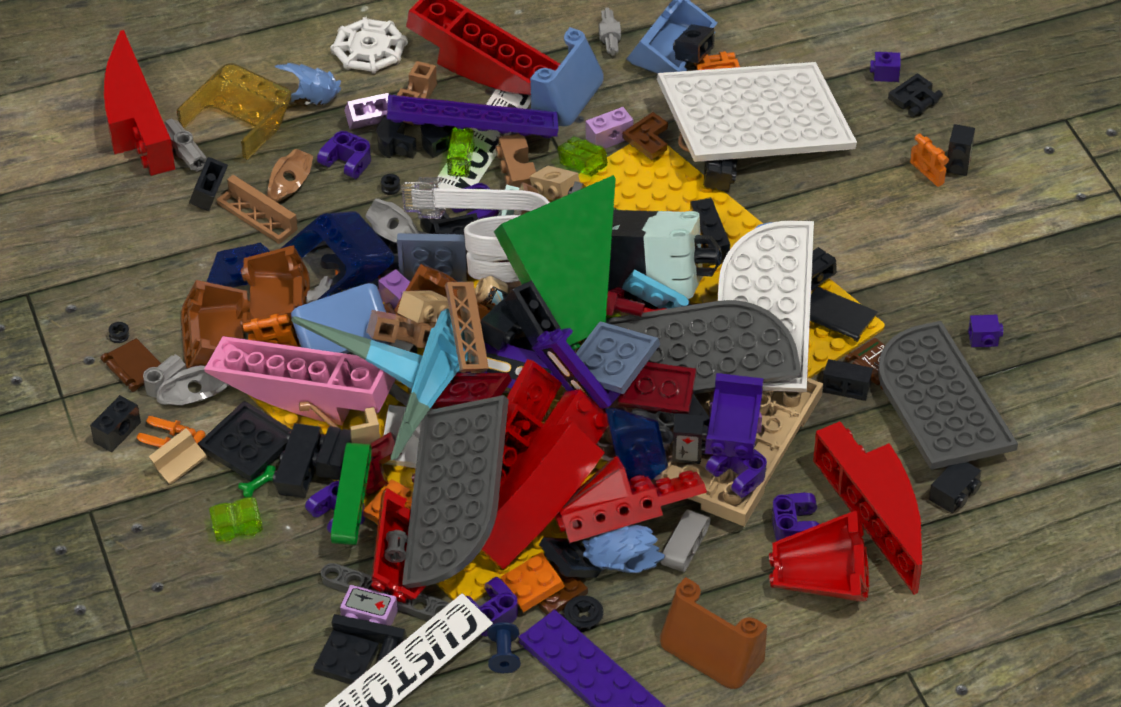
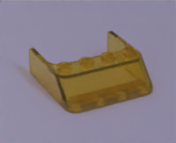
(243, 97)

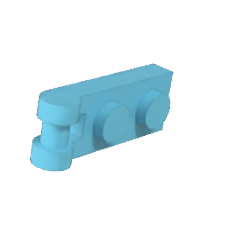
(653, 291)

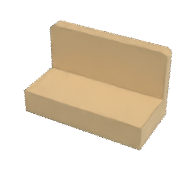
(366, 432)
(177, 456)

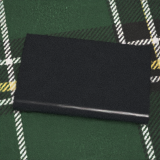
(840, 313)

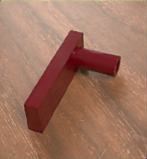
(617, 303)

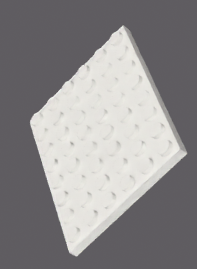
(755, 111)

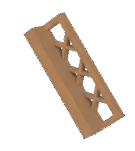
(263, 208)
(470, 324)

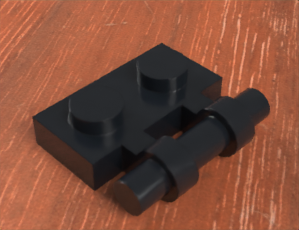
(913, 89)

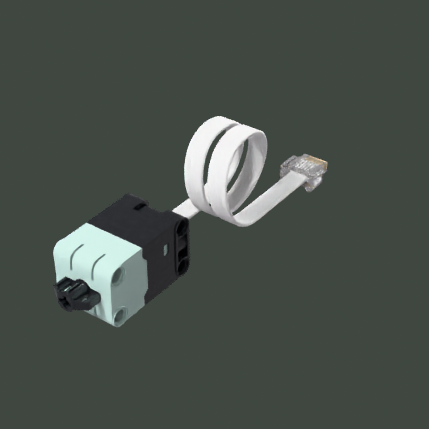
(652, 242)

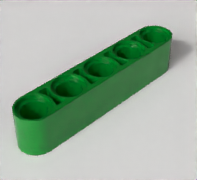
(351, 494)

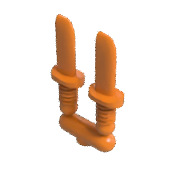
(173, 427)

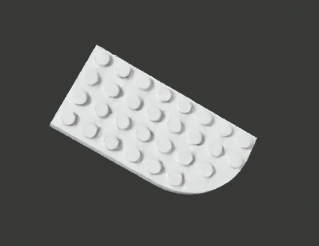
(775, 272)

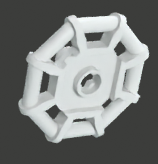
(374, 32)

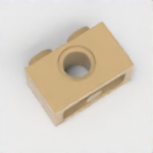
(553, 182)
(422, 305)

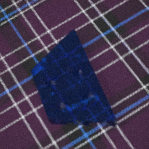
(228, 265)
(637, 443)

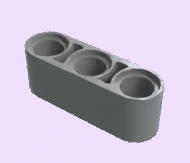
(685, 540)

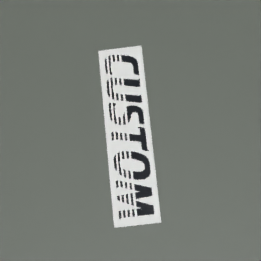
(485, 143)
(416, 657)

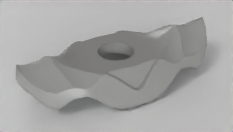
(383, 213)
(176, 391)

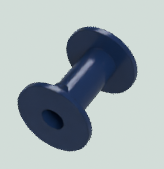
(503, 634)

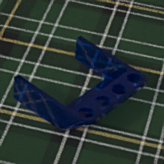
(352, 242)

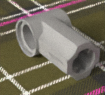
(156, 376)

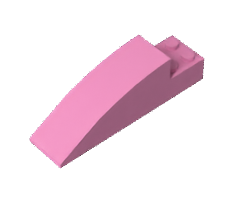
(297, 374)

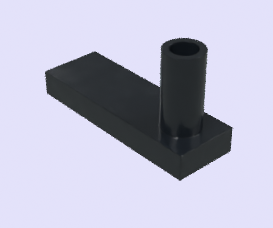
(376, 632)

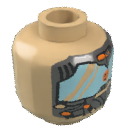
(491, 291)

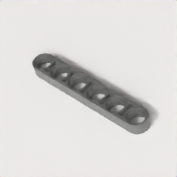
(347, 574)

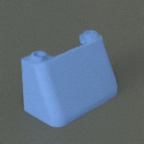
(656, 47)
(571, 84)
(343, 311)

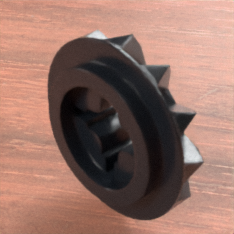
(583, 604)

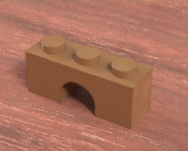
(421, 82)
(514, 157)
(390, 326)

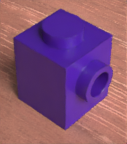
(886, 66)
(984, 330)

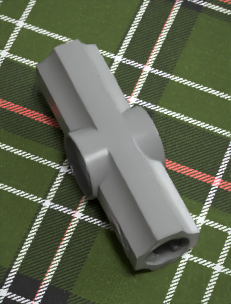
(185, 146)

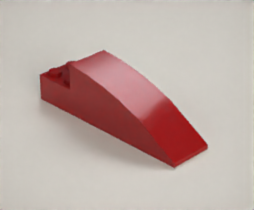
(477, 46)
(132, 112)
(547, 475)
(881, 494)

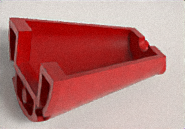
(824, 560)
(389, 575)

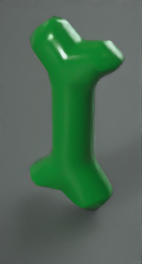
(249, 488)

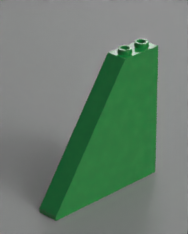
(566, 255)

